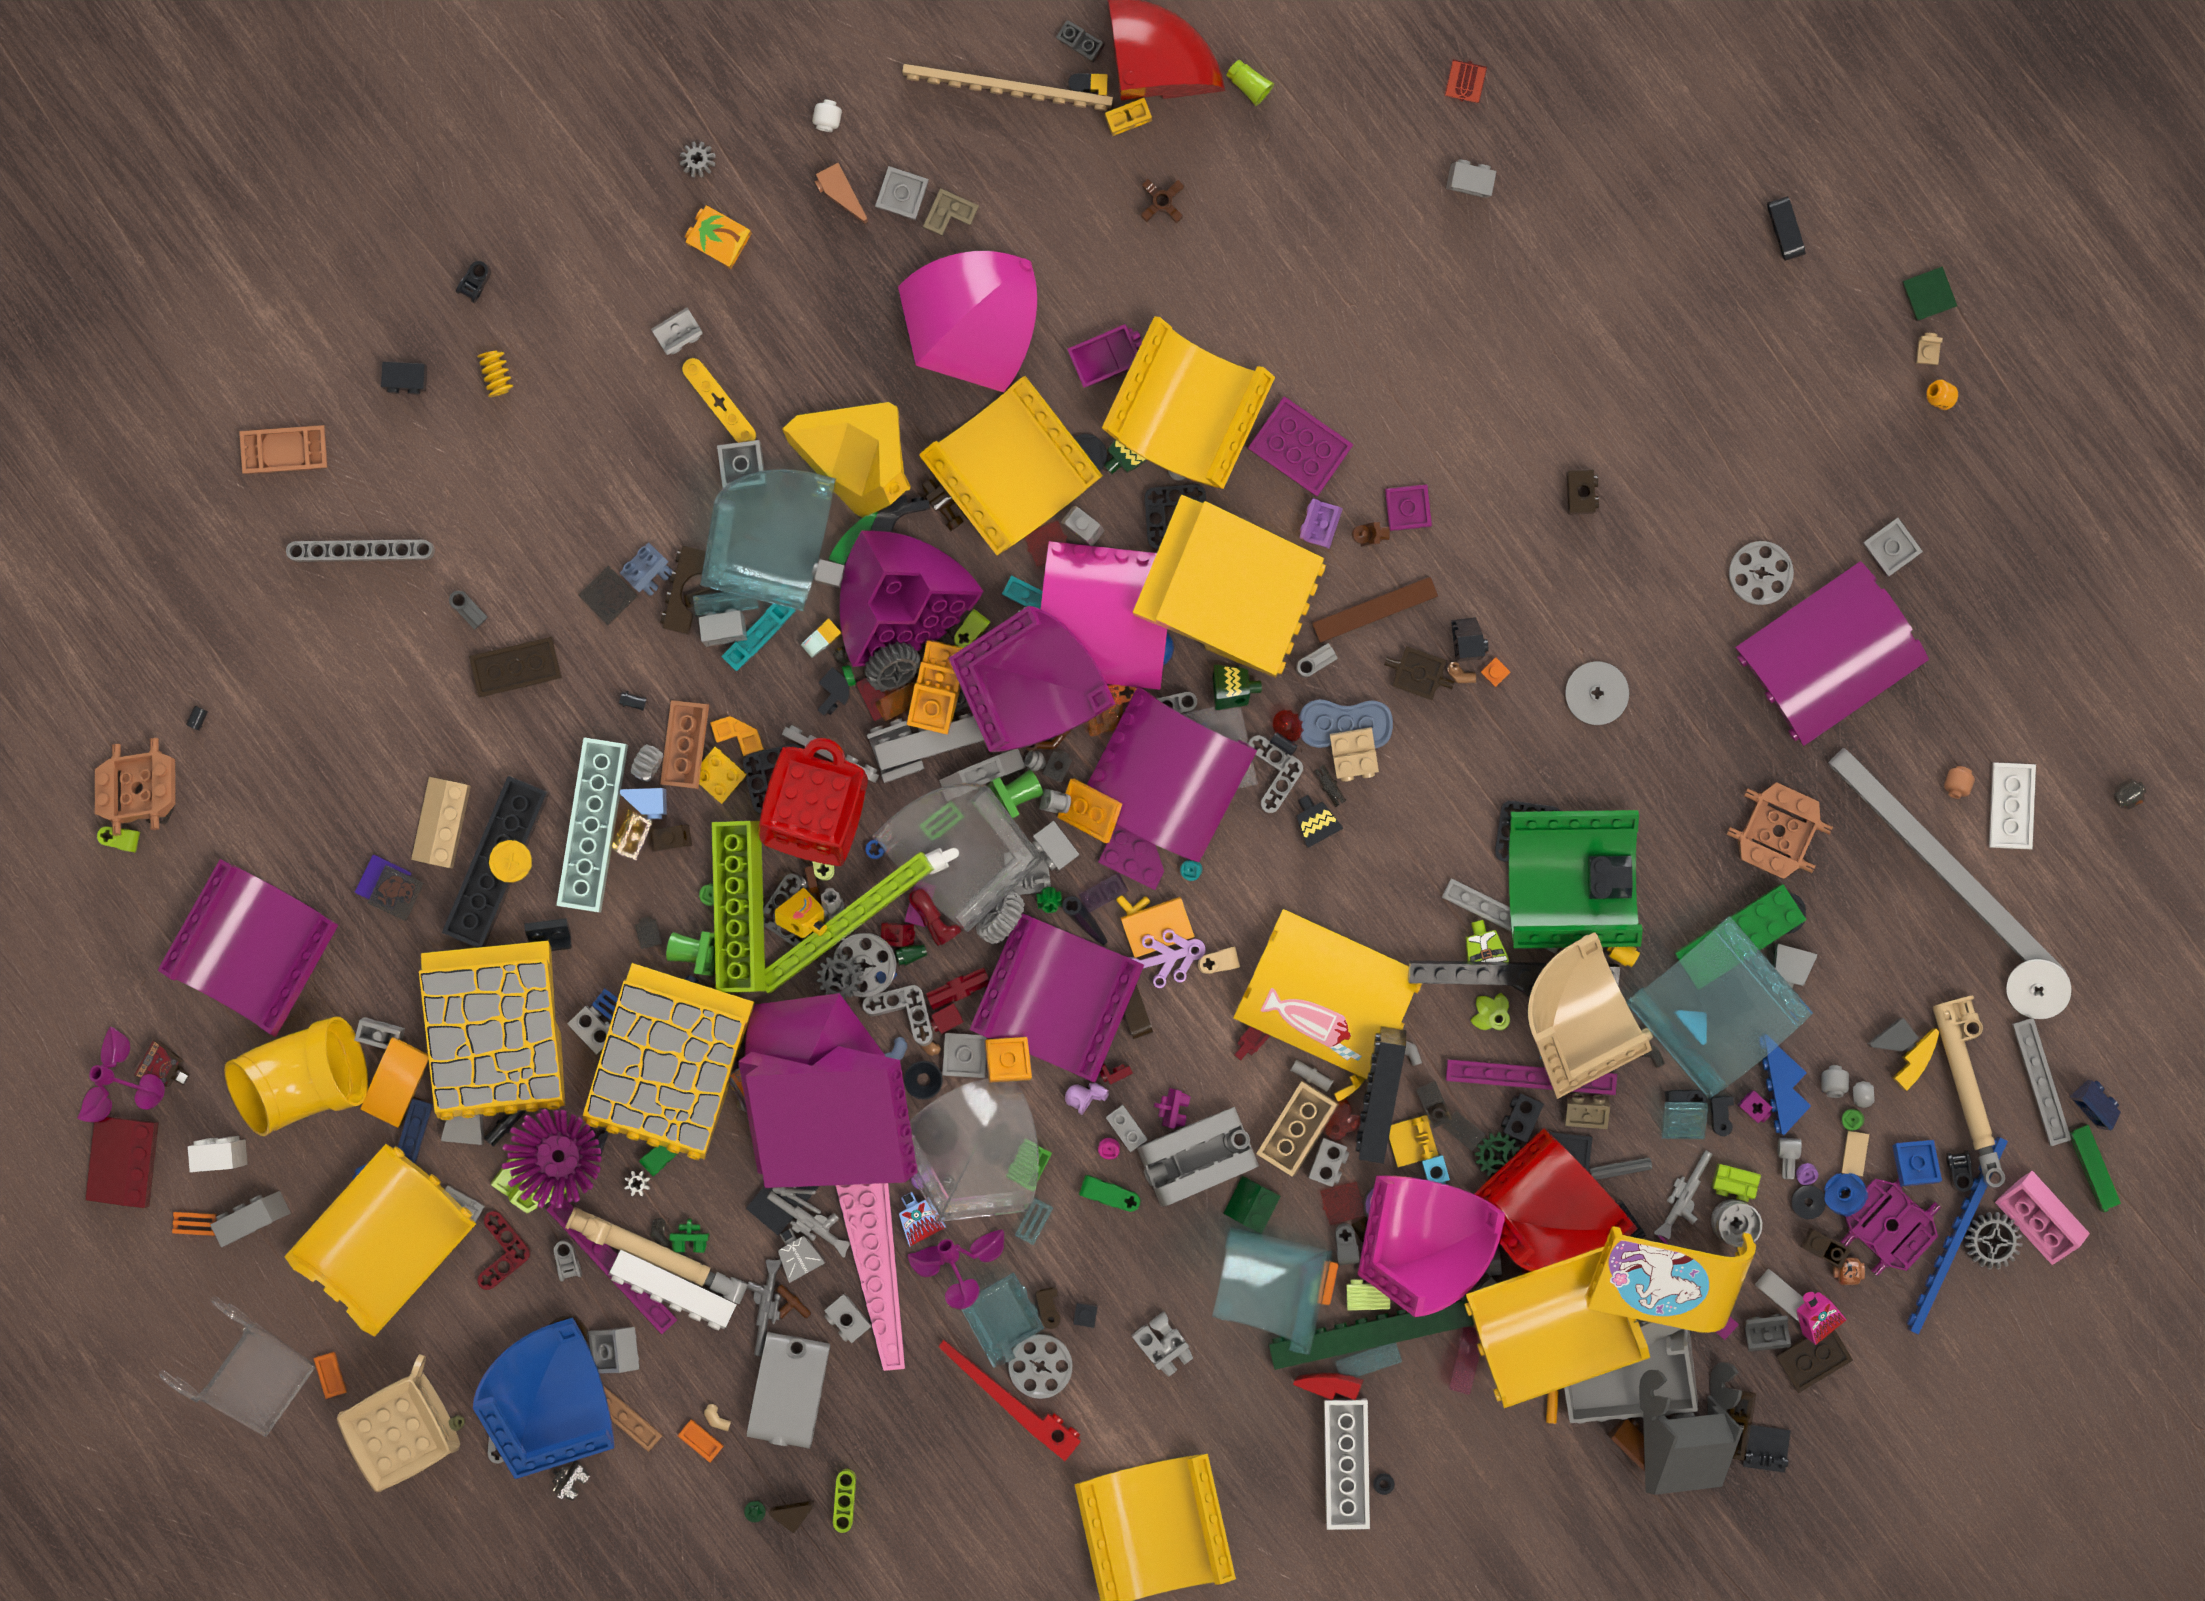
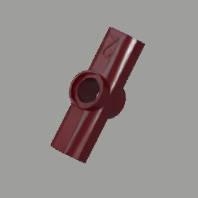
(958, 988)

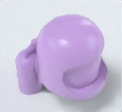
(1081, 1097)

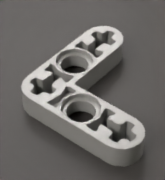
(1282, 766)
(904, 1002)

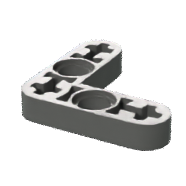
(771, 925)

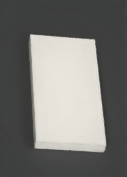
(2012, 806)

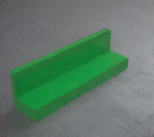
(2094, 1168)

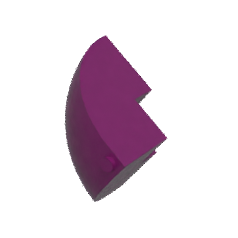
(900, 594)

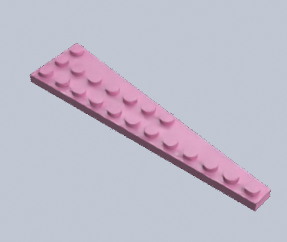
(870, 1233)

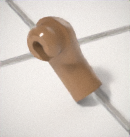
(1459, 675)
(931, 1049)

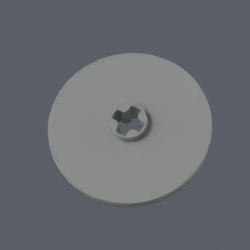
(1584, 704)

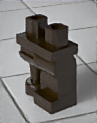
(941, 501)

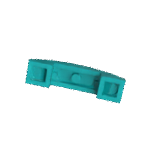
(758, 635)

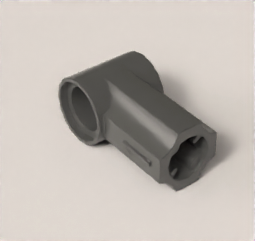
(468, 610)

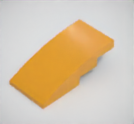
(935, 690)
(395, 1082)

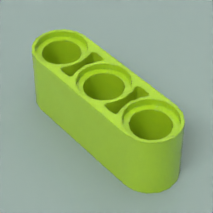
(844, 1511)

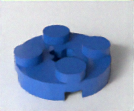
(1847, 1205)

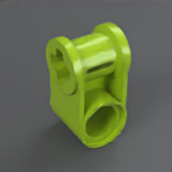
(973, 626)
(126, 841)

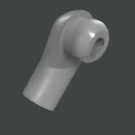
(1412, 1052)

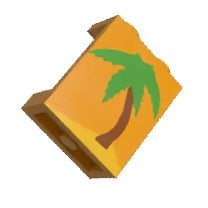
(718, 236)

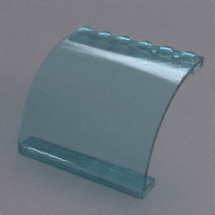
(1720, 1008)

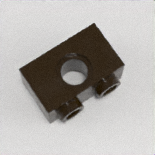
(1578, 479)

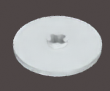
(2039, 1004)

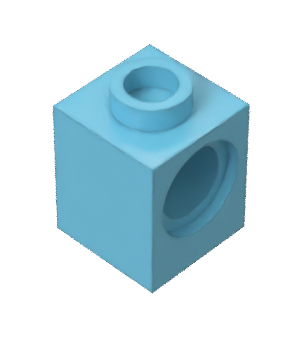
(1435, 1161)

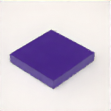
(372, 875)

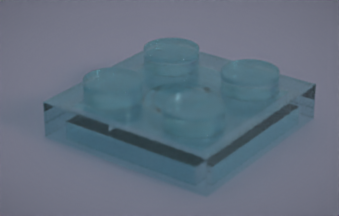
(1684, 1120)

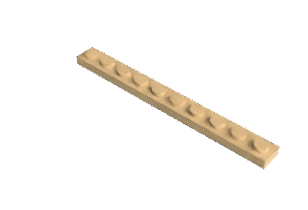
(998, 86)

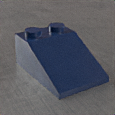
(2097, 1105)

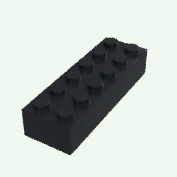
(1380, 1094)

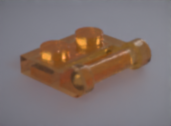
(1110, 716)

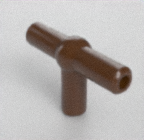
(793, 1302)

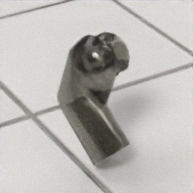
(1655, 1056)

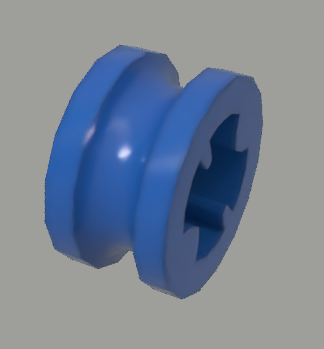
(868, 848)

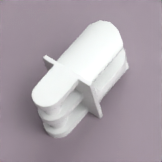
(939, 859)

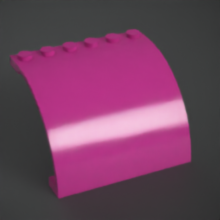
(1095, 598)

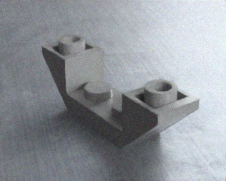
(987, 770)

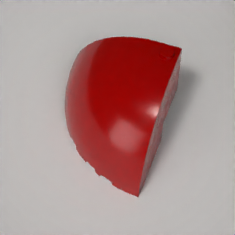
(1160, 53)

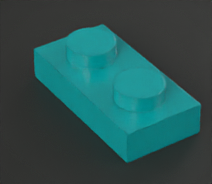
(1023, 593)

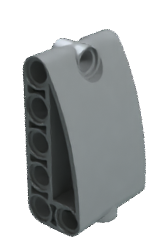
(1197, 1157)
(788, 1391)

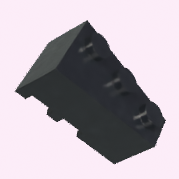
(1468, 640)

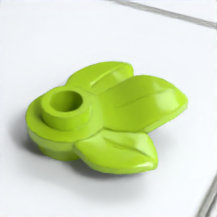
(1489, 1011)

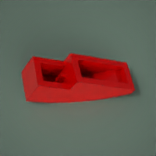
(1329, 1384)

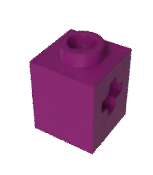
(1753, 1098)

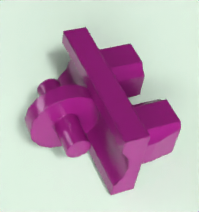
(1169, 1108)

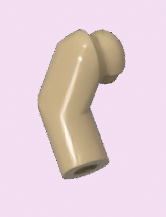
(713, 1418)

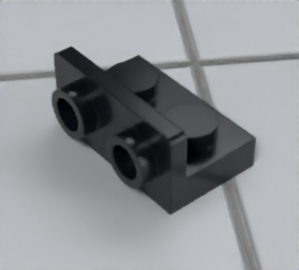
(554, 931)

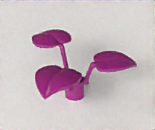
(96, 1103)
(928, 1262)

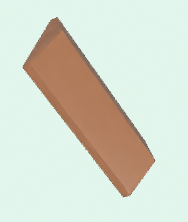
(684, 744)

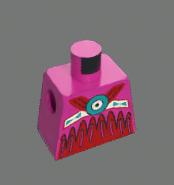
(1818, 1317)

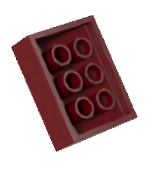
(122, 1162)

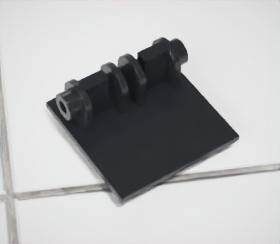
(1767, 1449)

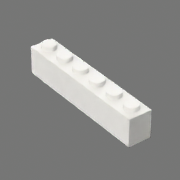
(671, 1289)

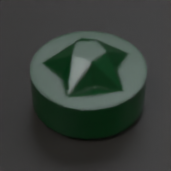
(755, 1511)

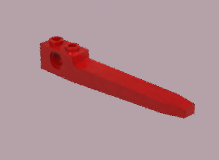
(1038, 1427)

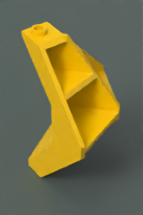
(856, 448)

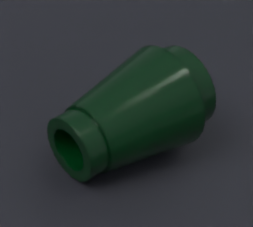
(909, 954)

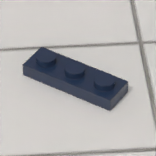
(415, 1128)

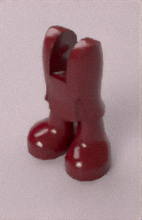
(930, 915)

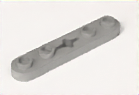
(795, 734)

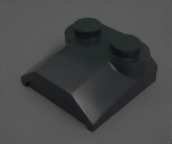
(1610, 877)

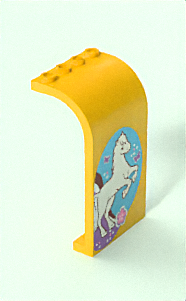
(1668, 1282)

